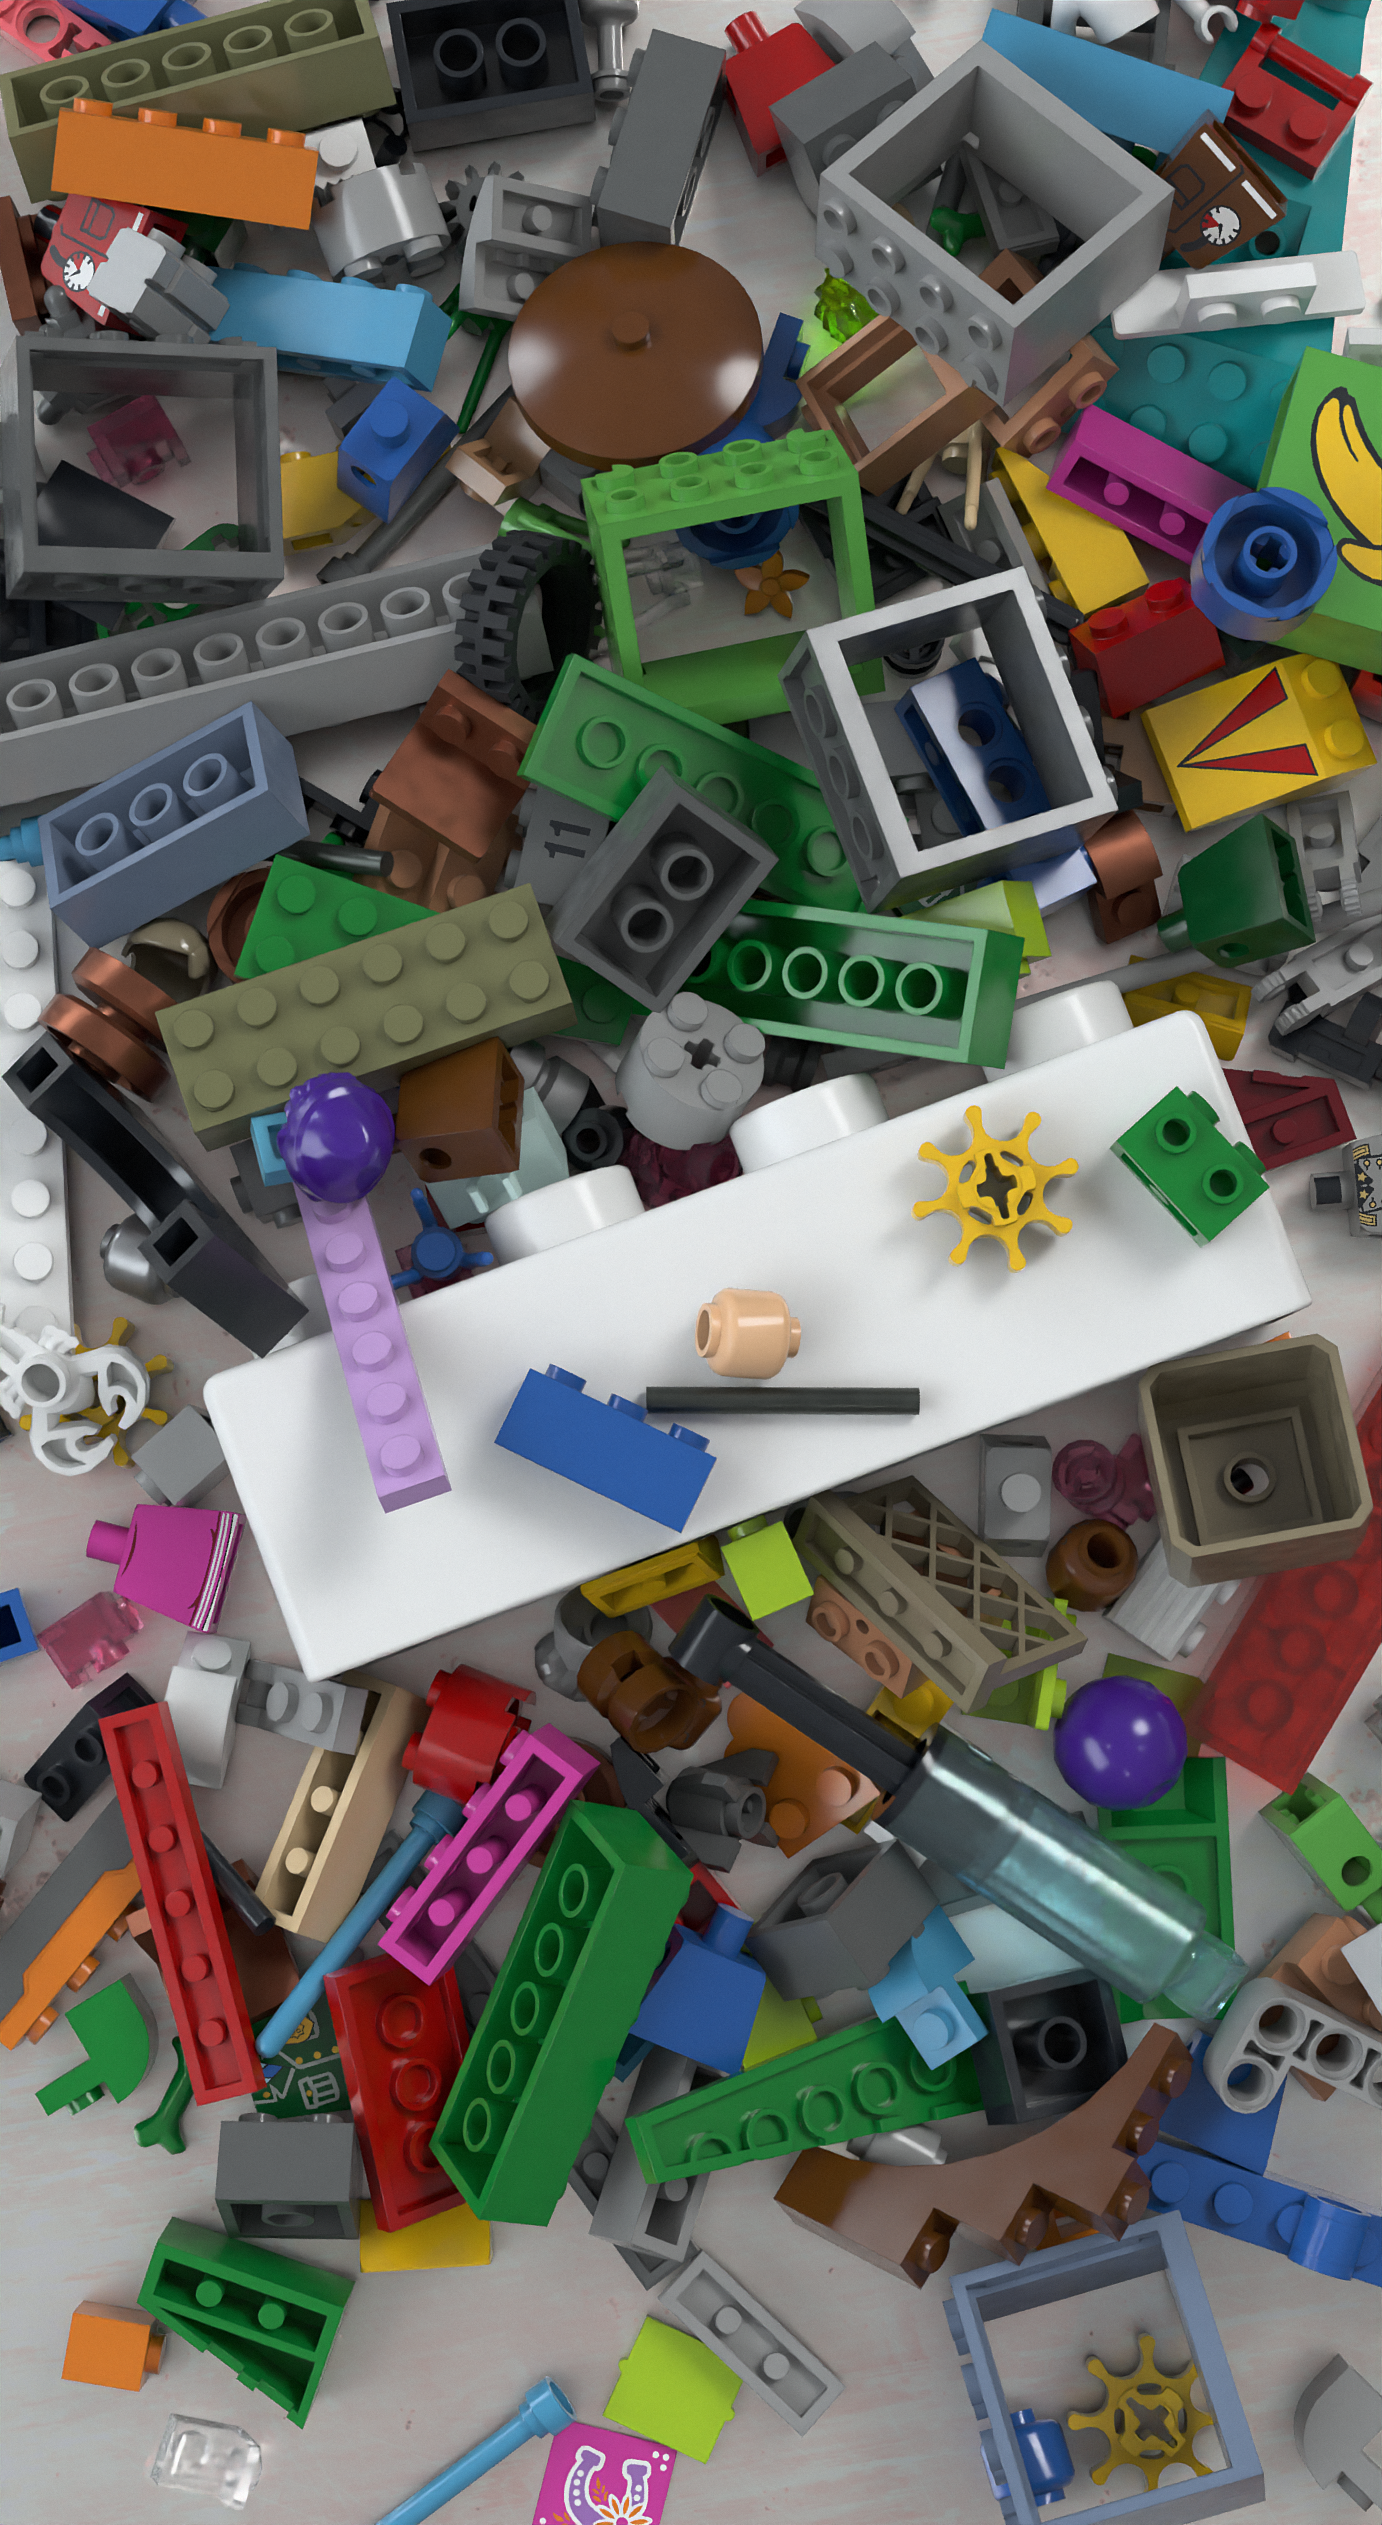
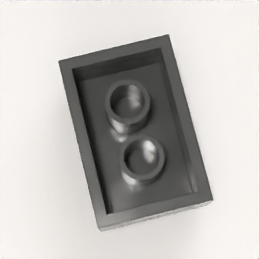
(660, 141)
(660, 890)

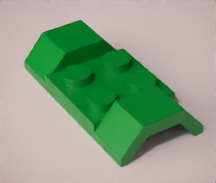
(1189, 1845)

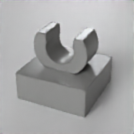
(349, 403)

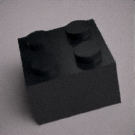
(1046, 2044)

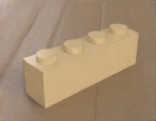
(341, 1815)

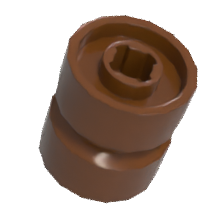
(637, 1691)

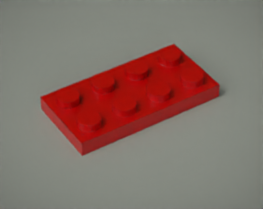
(399, 2065)

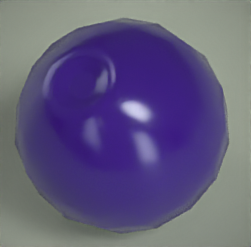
(1120, 1743)

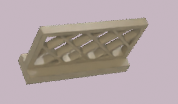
(918, 1609)

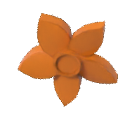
(771, 585)

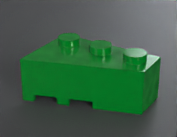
(249, 2309)

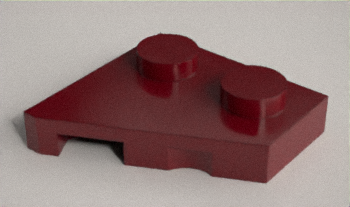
(1289, 1115)

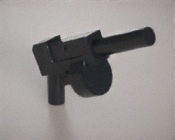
(1338, 1050)

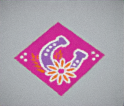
(604, 2479)

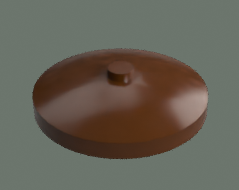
(635, 355)

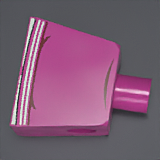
(173, 1560)

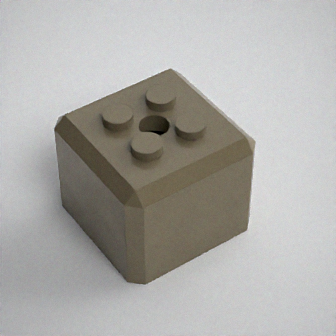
(1263, 1407)

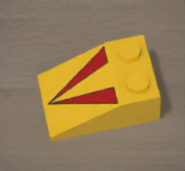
(1259, 740)

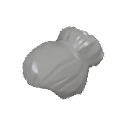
(576, 1631)

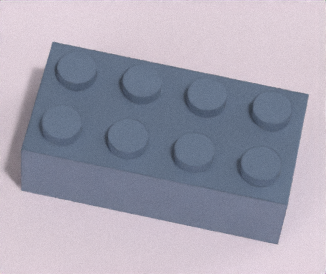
(172, 826)

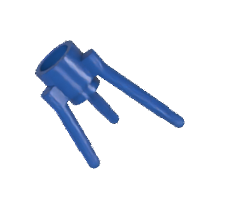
(436, 1250)

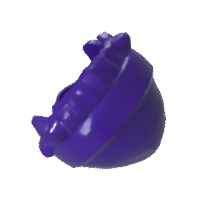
(336, 1137)

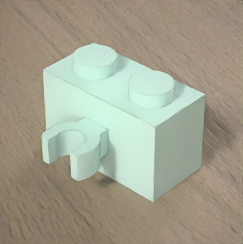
(541, 1164)

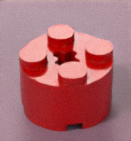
(466, 1733)

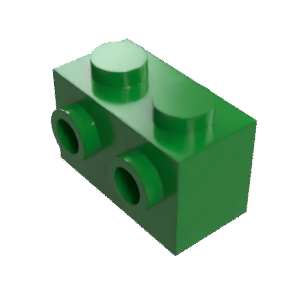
(1191, 1165)

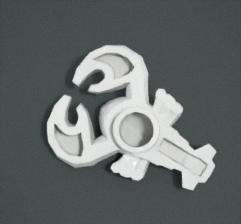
(60, 1383)

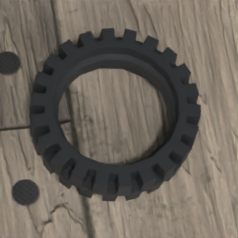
(497, 609)

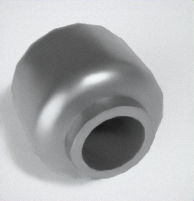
(127, 1267)

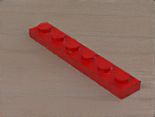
(182, 1903)

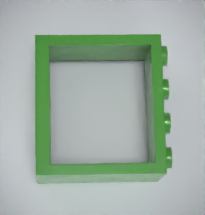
(693, 490)

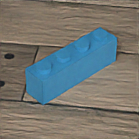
(1109, 89)
(333, 327)

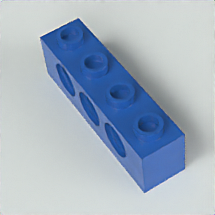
(962, 772)

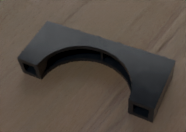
(192, 1237)

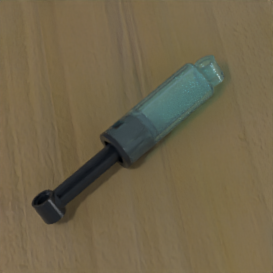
(988, 1828)

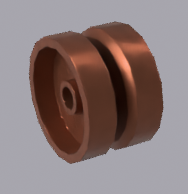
(117, 1030)

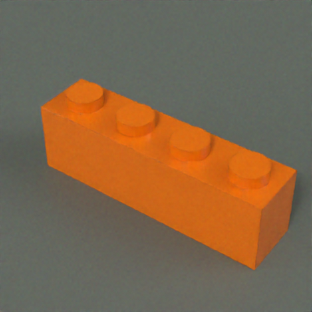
(184, 167)

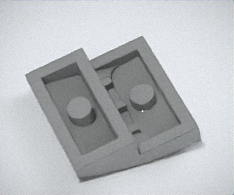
(517, 241)

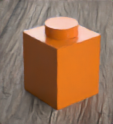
(113, 2346)

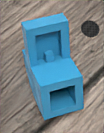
(926, 1995)

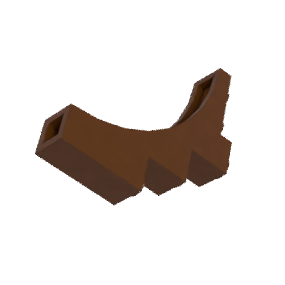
(1004, 2198)

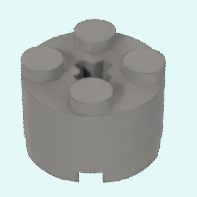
(381, 225)
(690, 1072)

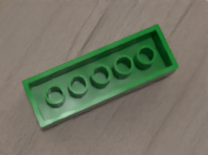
(865, 981)
(560, 2013)

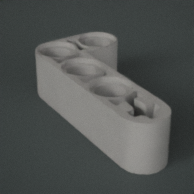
(1288, 2043)

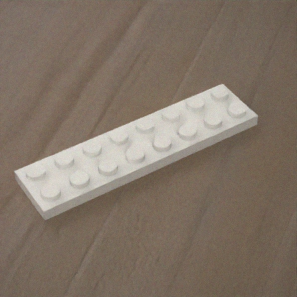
(32, 1157)

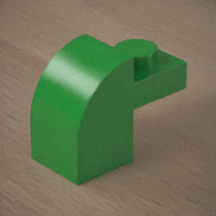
(121, 2044)

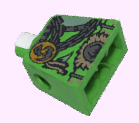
(1330, 1846)

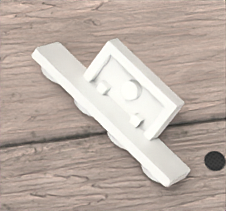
(1242, 295)

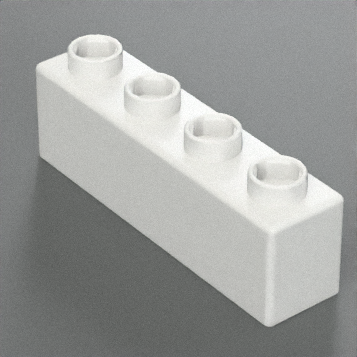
(826, 1228)

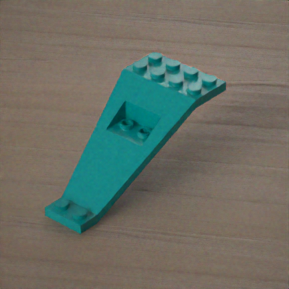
(1223, 387)

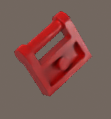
(1283, 118)

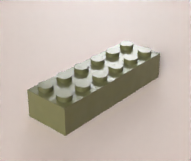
(251, 66)
(367, 1012)

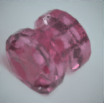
(1079, 1466)

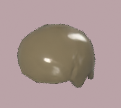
(172, 958)

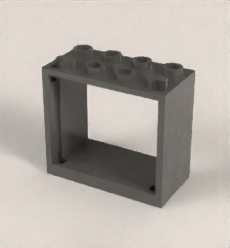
(158, 368)
(854, 774)

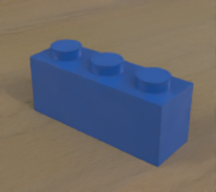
(607, 1447)

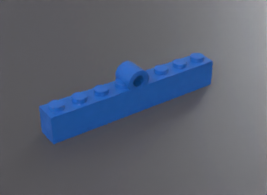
(1267, 2210)

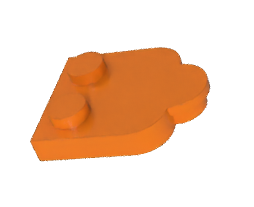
(809, 1785)

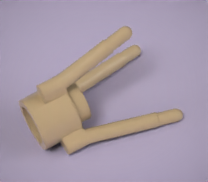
(963, 455)

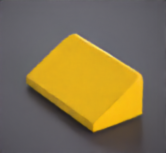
(1217, 1001)
(656, 1578)
(440, 2241)

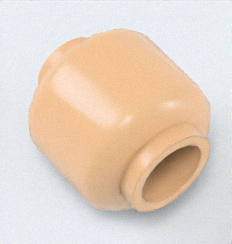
(746, 1333)

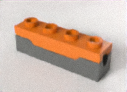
(64, 1927)

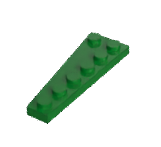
(317, 912)
(811, 2096)

